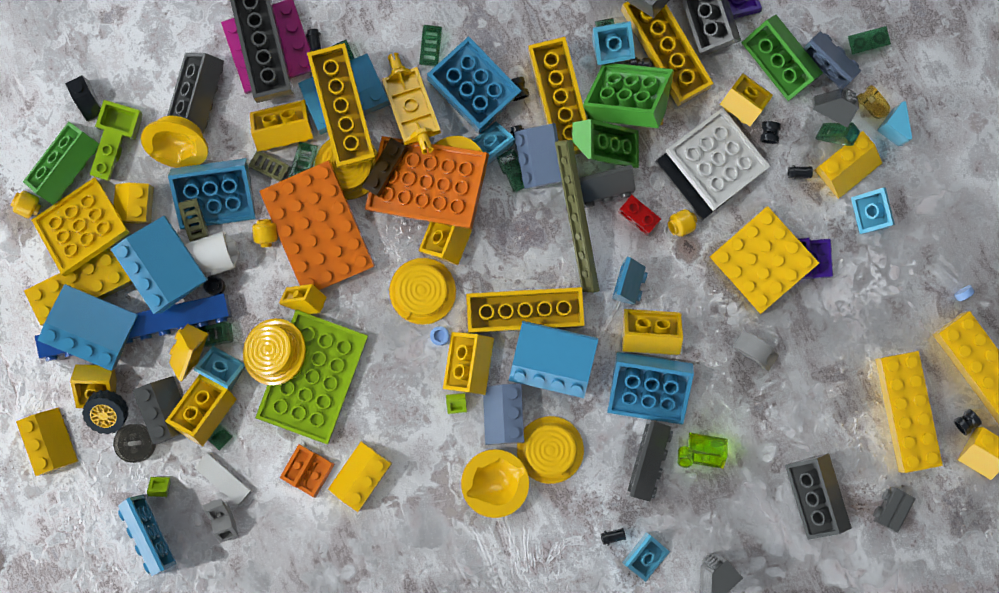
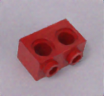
(639, 215)

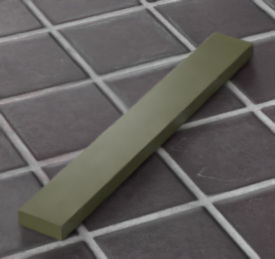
(577, 215)

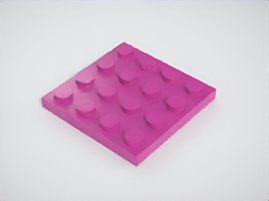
(292, 38)

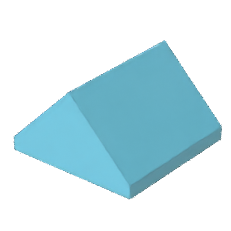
(613, 43)
(897, 125)
(494, 141)
(872, 211)
(220, 367)
(646, 556)

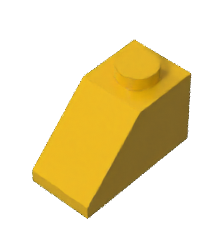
(303, 298)

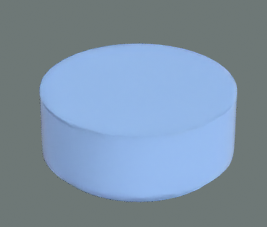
(964, 293)
(439, 336)

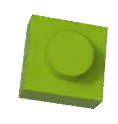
(456, 403)
(158, 486)

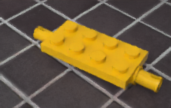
(410, 104)

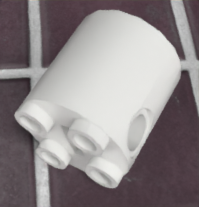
(214, 253)

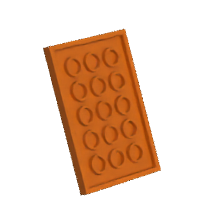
(433, 185)
(317, 227)

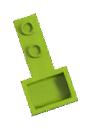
(116, 123)

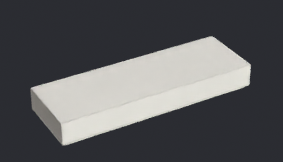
(222, 479)

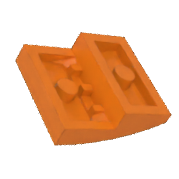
(307, 470)

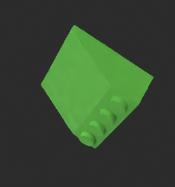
(629, 95)

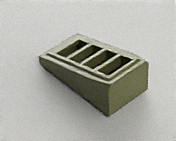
(283, 172)
(200, 218)

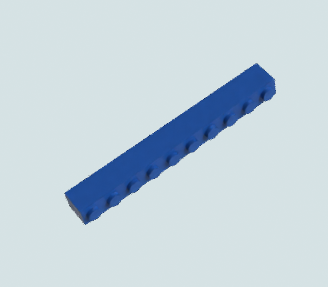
(193, 312)

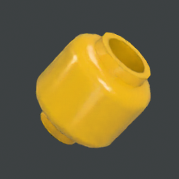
(25, 204)
(682, 223)
(264, 232)

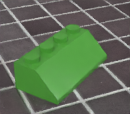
(782, 57)
(607, 142)
(61, 163)

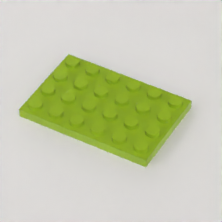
(316, 394)

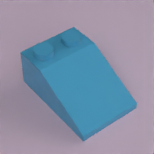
(629, 281)

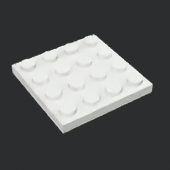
(717, 159)

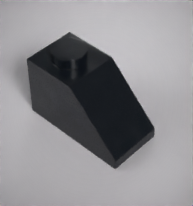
(84, 97)

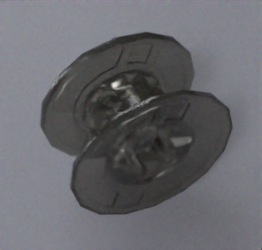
(133, 453)

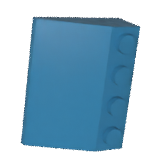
(473, 84)
(368, 85)
(220, 188)
(159, 265)
(88, 327)
(553, 359)
(650, 388)
(146, 534)

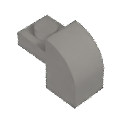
(756, 350)
(221, 520)

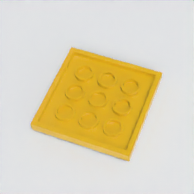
(80, 226)
(764, 260)

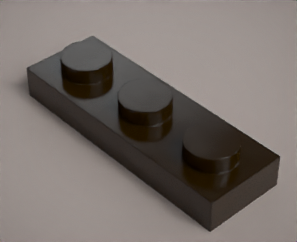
(385, 167)

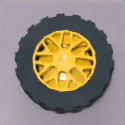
(105, 412)

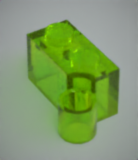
(703, 451)

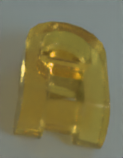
(877, 109)

